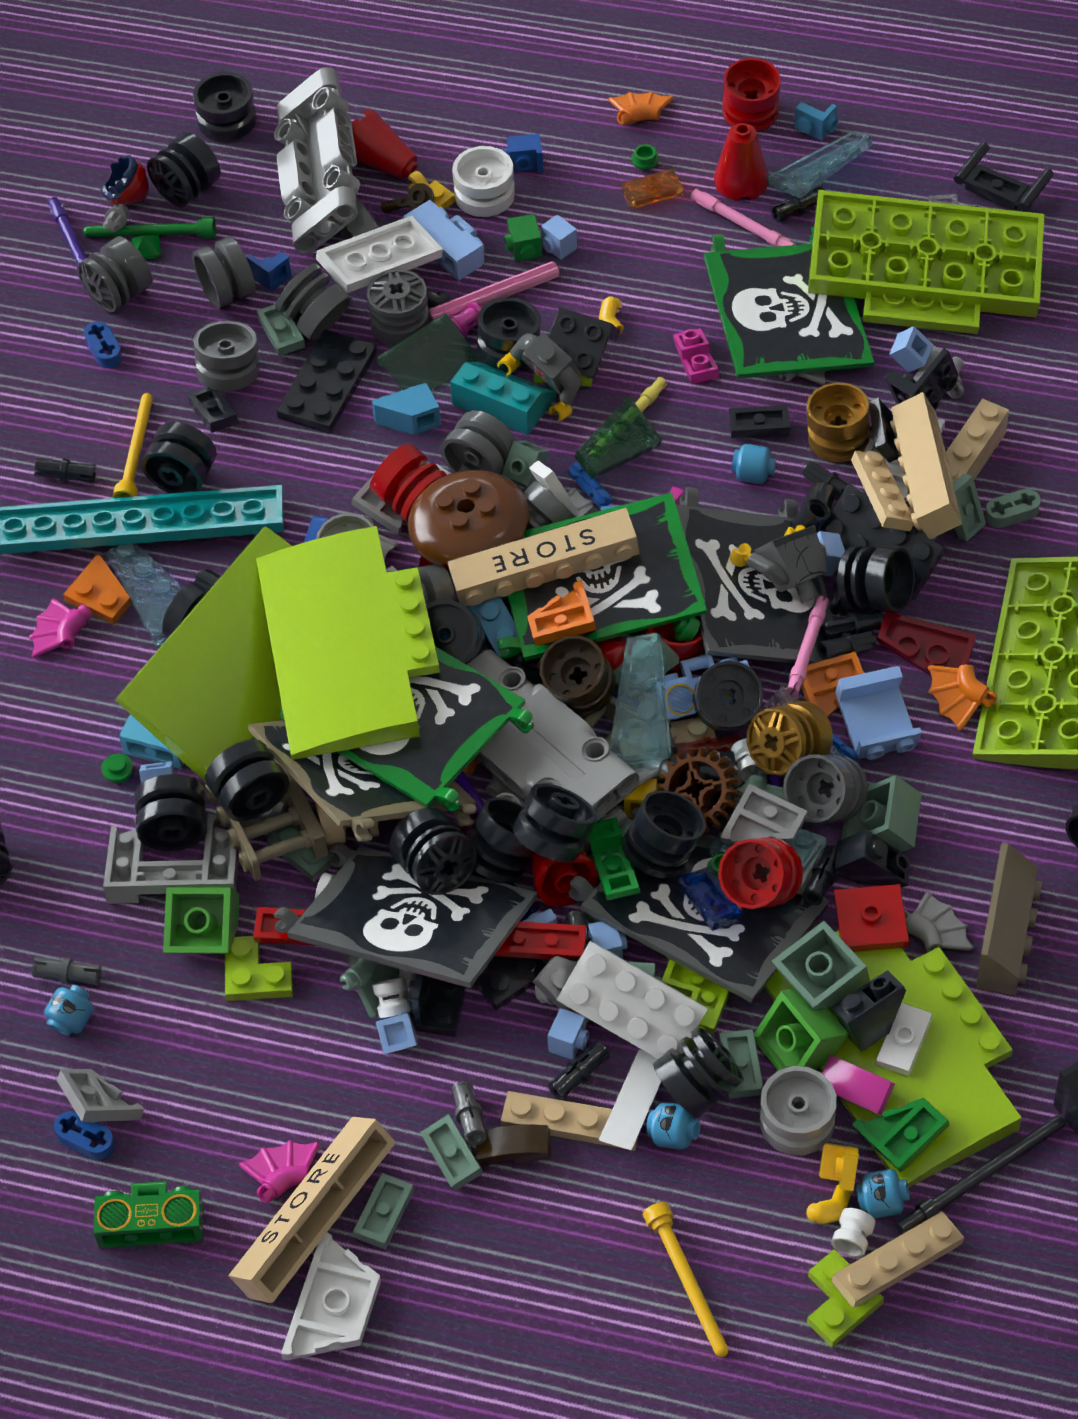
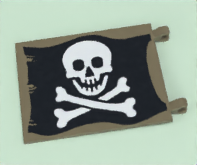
(346, 789)

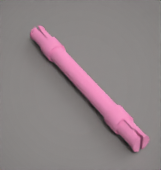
(714, 205)
(799, 671)

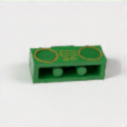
(148, 1216)

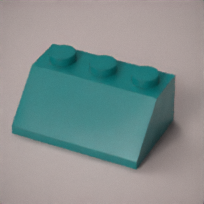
(504, 396)

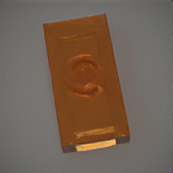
(652, 188)

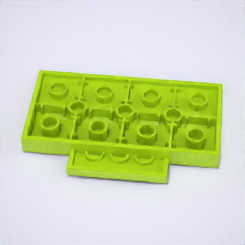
(926, 260)
(345, 642)
(213, 668)
(1034, 669)
(949, 1066)

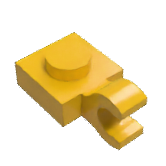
(442, 196)

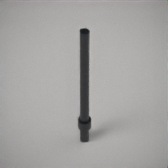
(931, 1207)

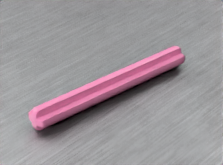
(498, 290)

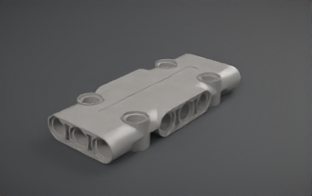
(316, 160)
(557, 749)

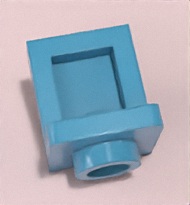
(815, 122)

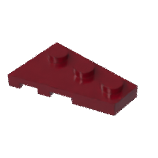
(925, 642)

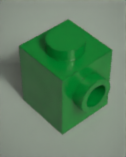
(523, 238)

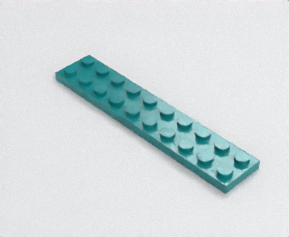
(141, 519)

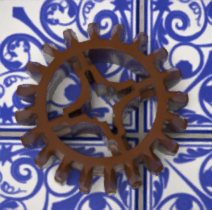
(725, 787)

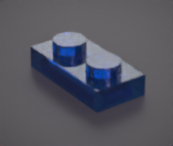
(709, 899)

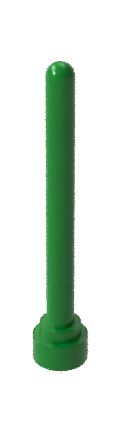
(203, 228)

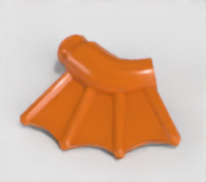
(639, 107)
(959, 693)

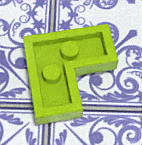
(251, 980)
(699, 989)
(836, 1316)

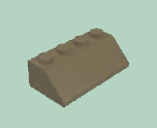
(1008, 923)

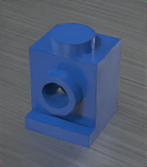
(525, 152)

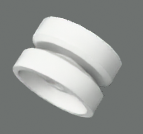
(483, 181)

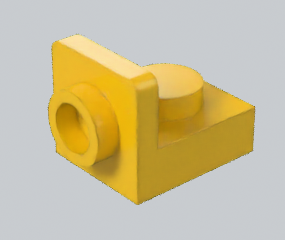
(839, 1164)

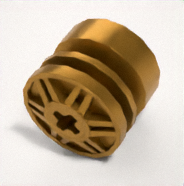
(838, 421)
(787, 733)

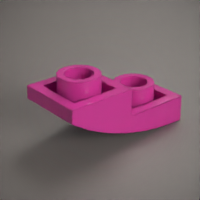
(696, 356)
(858, 1085)

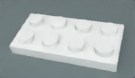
(387, 248)
(630, 1002)

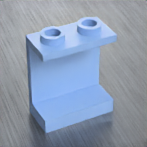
(876, 713)

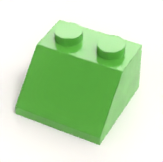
(200, 920)
(798, 1034)

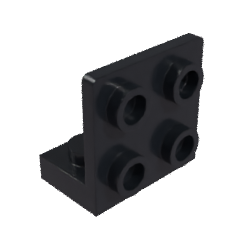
(582, 339)
(934, 383)
(436, 1005)

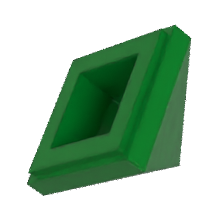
(148, 246)

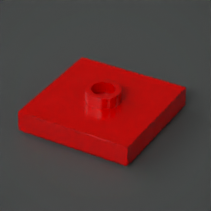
(871, 918)

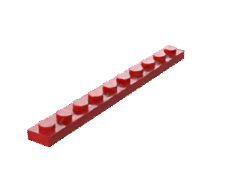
(525, 941)

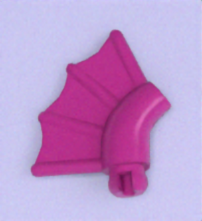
(58, 627)
(280, 1168)

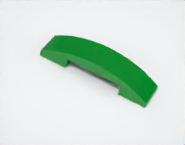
(610, 861)

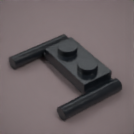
(998, 186)

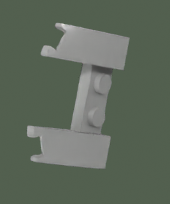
(130, 876)

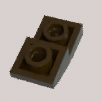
(518, 1142)

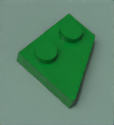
(903, 1132)

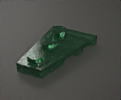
(618, 440)

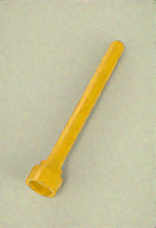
(126, 486)
(659, 1219)

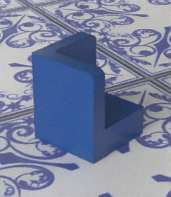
(270, 272)

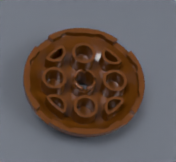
(467, 515)

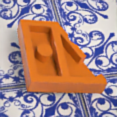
(99, 592)
(562, 617)
(823, 678)

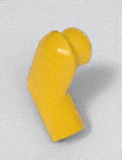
(609, 310)
(829, 1210)

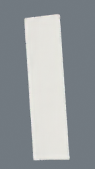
(632, 1103)

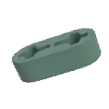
(1012, 508)

